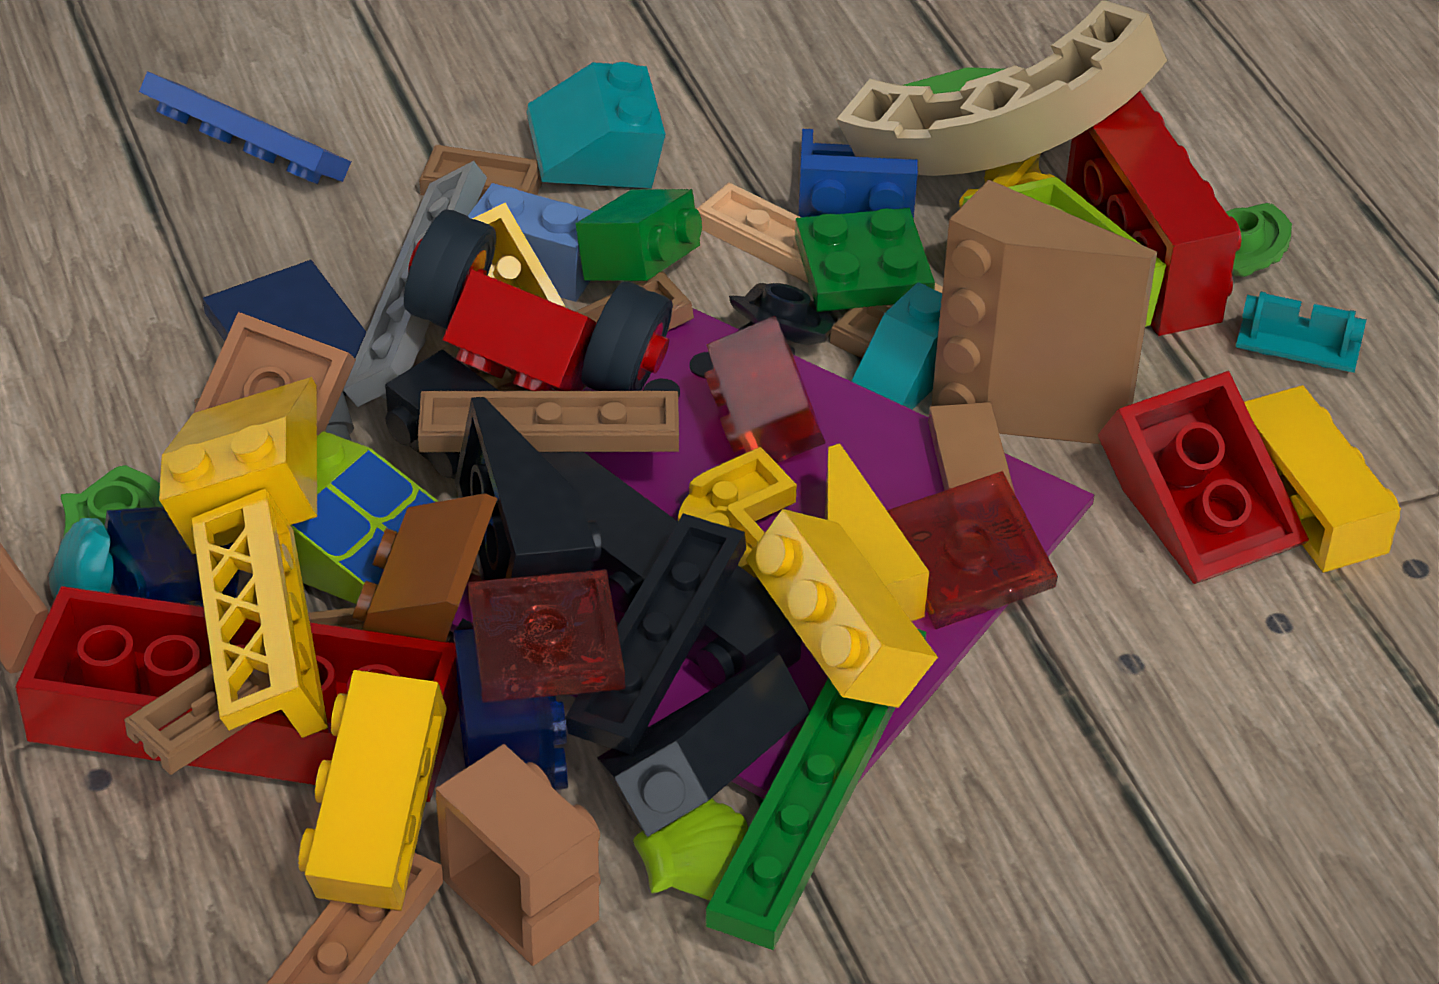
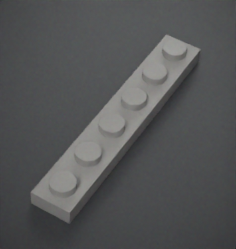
(394, 333)

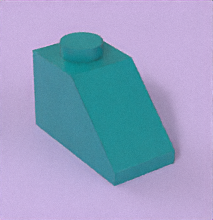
(904, 349)

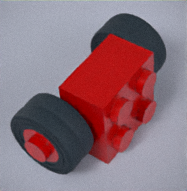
(519, 331)

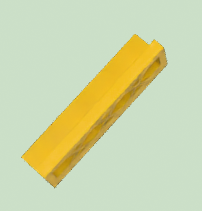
(281, 610)

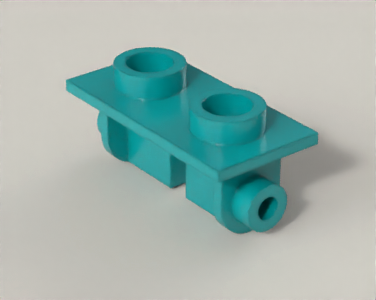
(1326, 339)

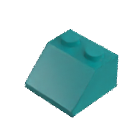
(599, 128)

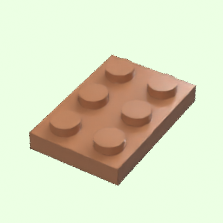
(266, 357)

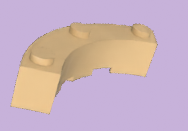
(1013, 110)

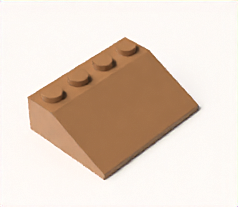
(1040, 316)

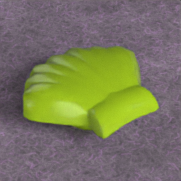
(693, 849)

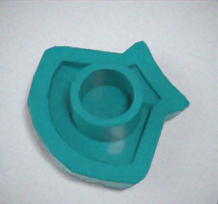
(83, 559)

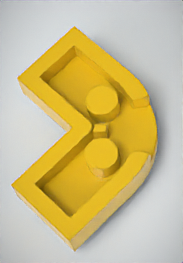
(740, 495)

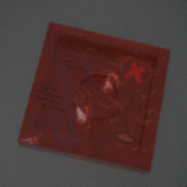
(975, 549)
(545, 636)

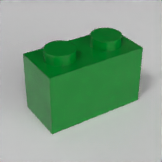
(638, 234)

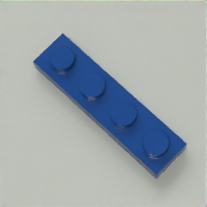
(261, 138)

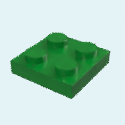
(861, 258)

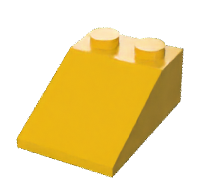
(241, 450)

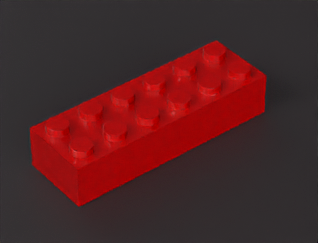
(117, 653)

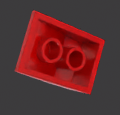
(1202, 477)

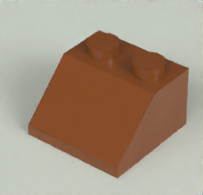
(425, 568)

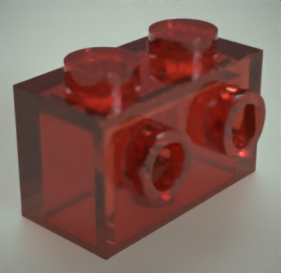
(763, 393)

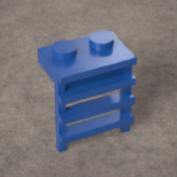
(842, 183)

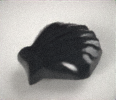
(792, 308)

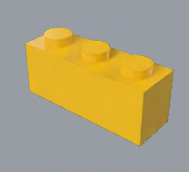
(1327, 480)
(841, 609)
(373, 790)

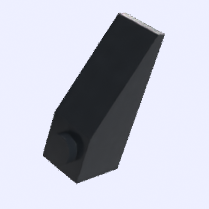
(705, 744)

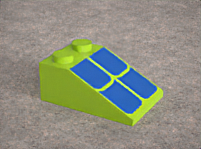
(355, 504)

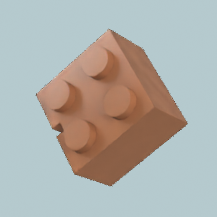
(519, 853)

